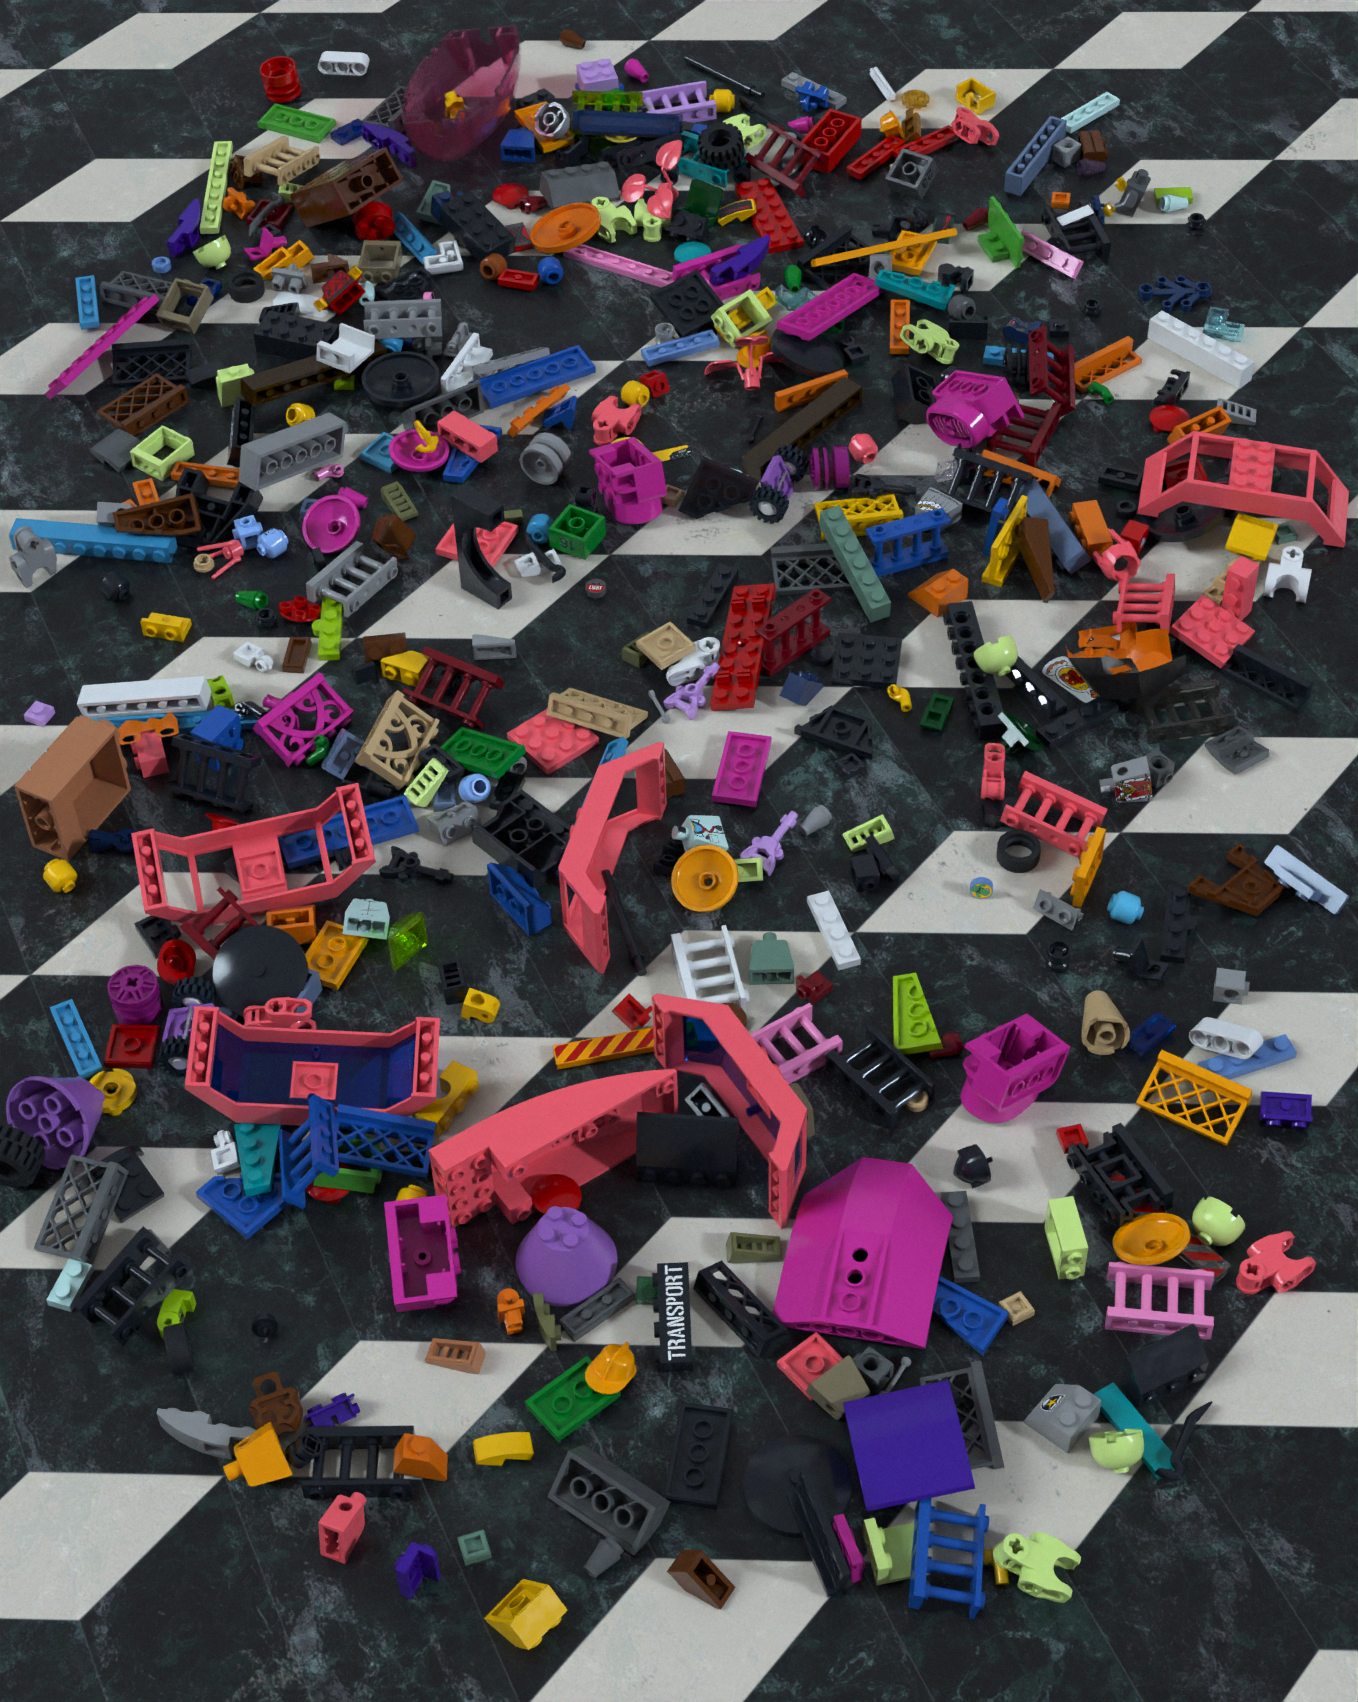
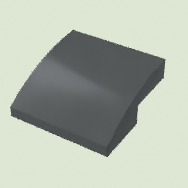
(115, 449)
(1236, 749)

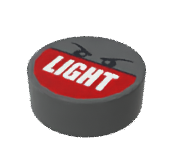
(595, 588)

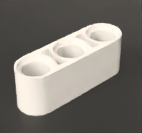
(343, 63)
(1226, 1038)

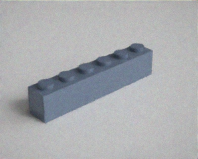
(1034, 156)
(1062, 540)

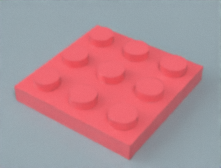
(491, 543)
(1211, 631)
(552, 741)

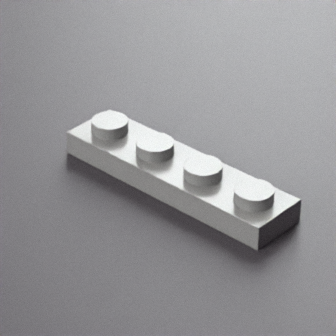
(793, 80)
(503, 363)

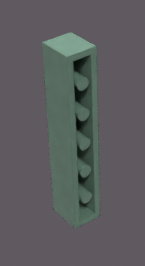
(855, 564)

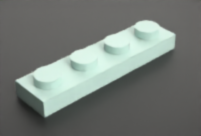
(1090, 111)

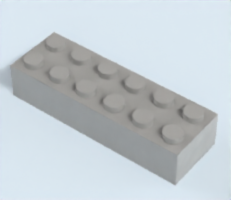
(292, 451)

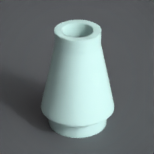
(1172, 203)

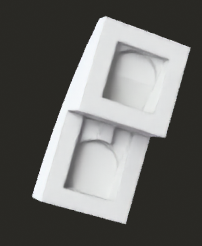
(532, 566)

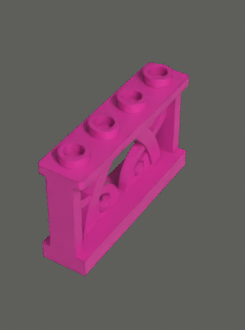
(307, 692)

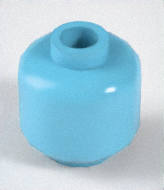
(1125, 907)

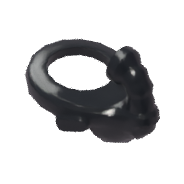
(817, 234)

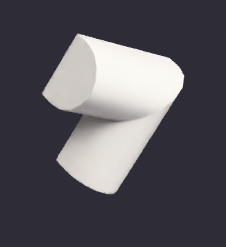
(447, 261)

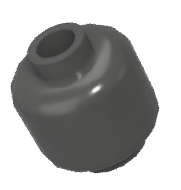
(961, 308)

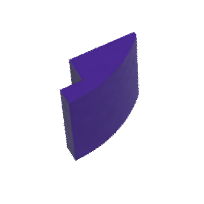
(908, 1445)

